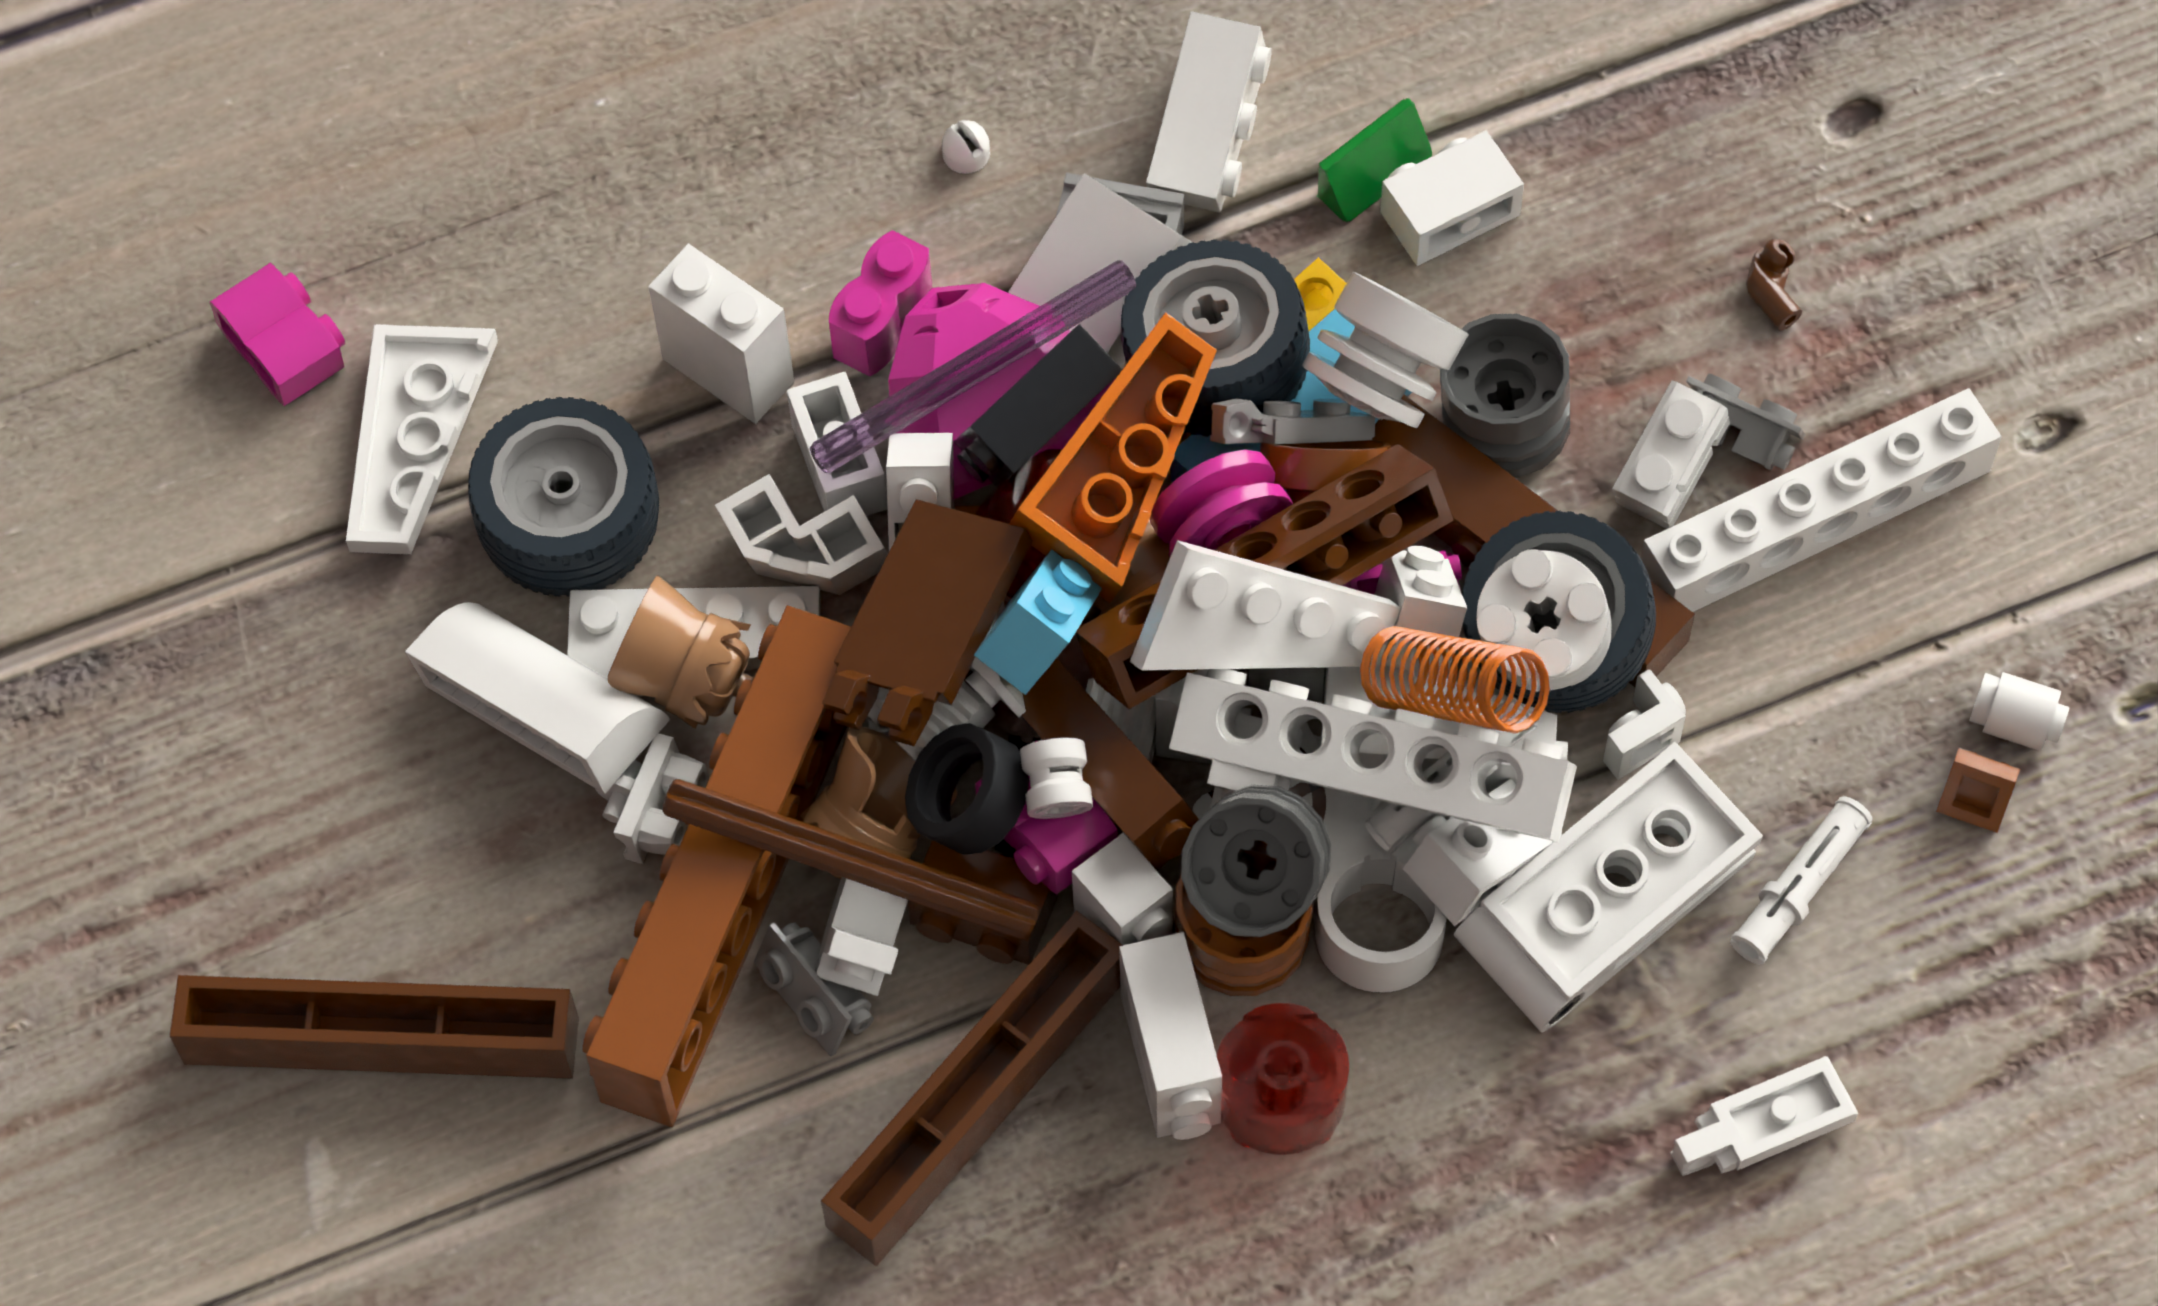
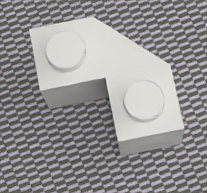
(827, 551)

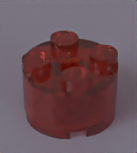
(1279, 1115)

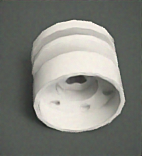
(1384, 351)

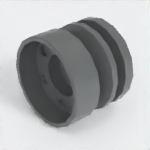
(1509, 392)
(1222, 876)

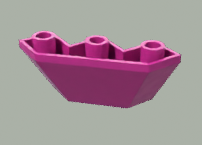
(945, 326)

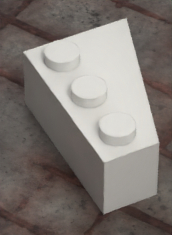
(1209, 110)

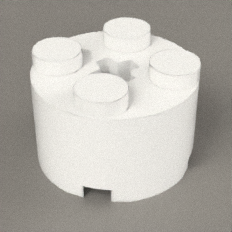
(1540, 583)

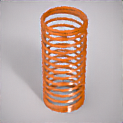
(1485, 686)

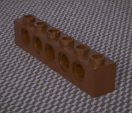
(1323, 536)

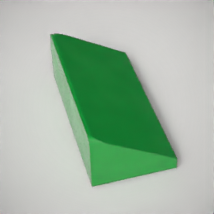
(1354, 173)

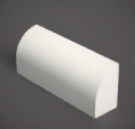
(534, 693)

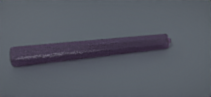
(972, 366)

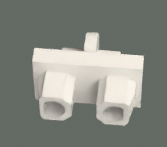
(639, 796)

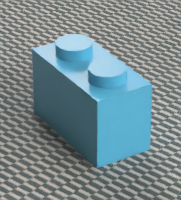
(1038, 621)

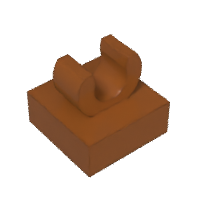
(1978, 790)

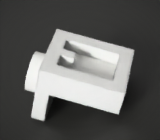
(1645, 735)

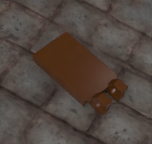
(924, 618)

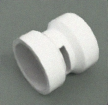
(1056, 778)

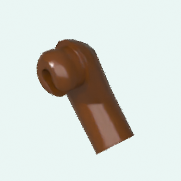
(1767, 283)

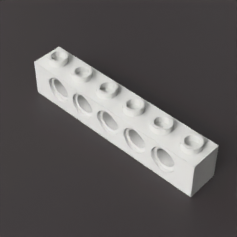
(1823, 502)
(1208, 732)

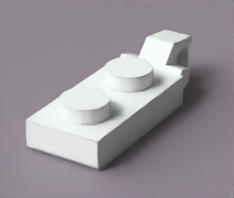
(1767, 1119)

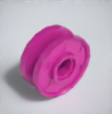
(1218, 500)

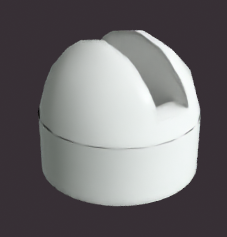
(956, 151)

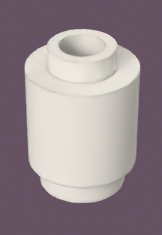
(2019, 710)

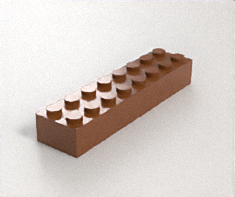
(716, 886)

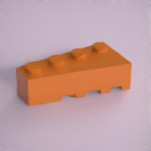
(1111, 470)

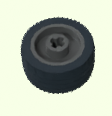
(1622, 580)

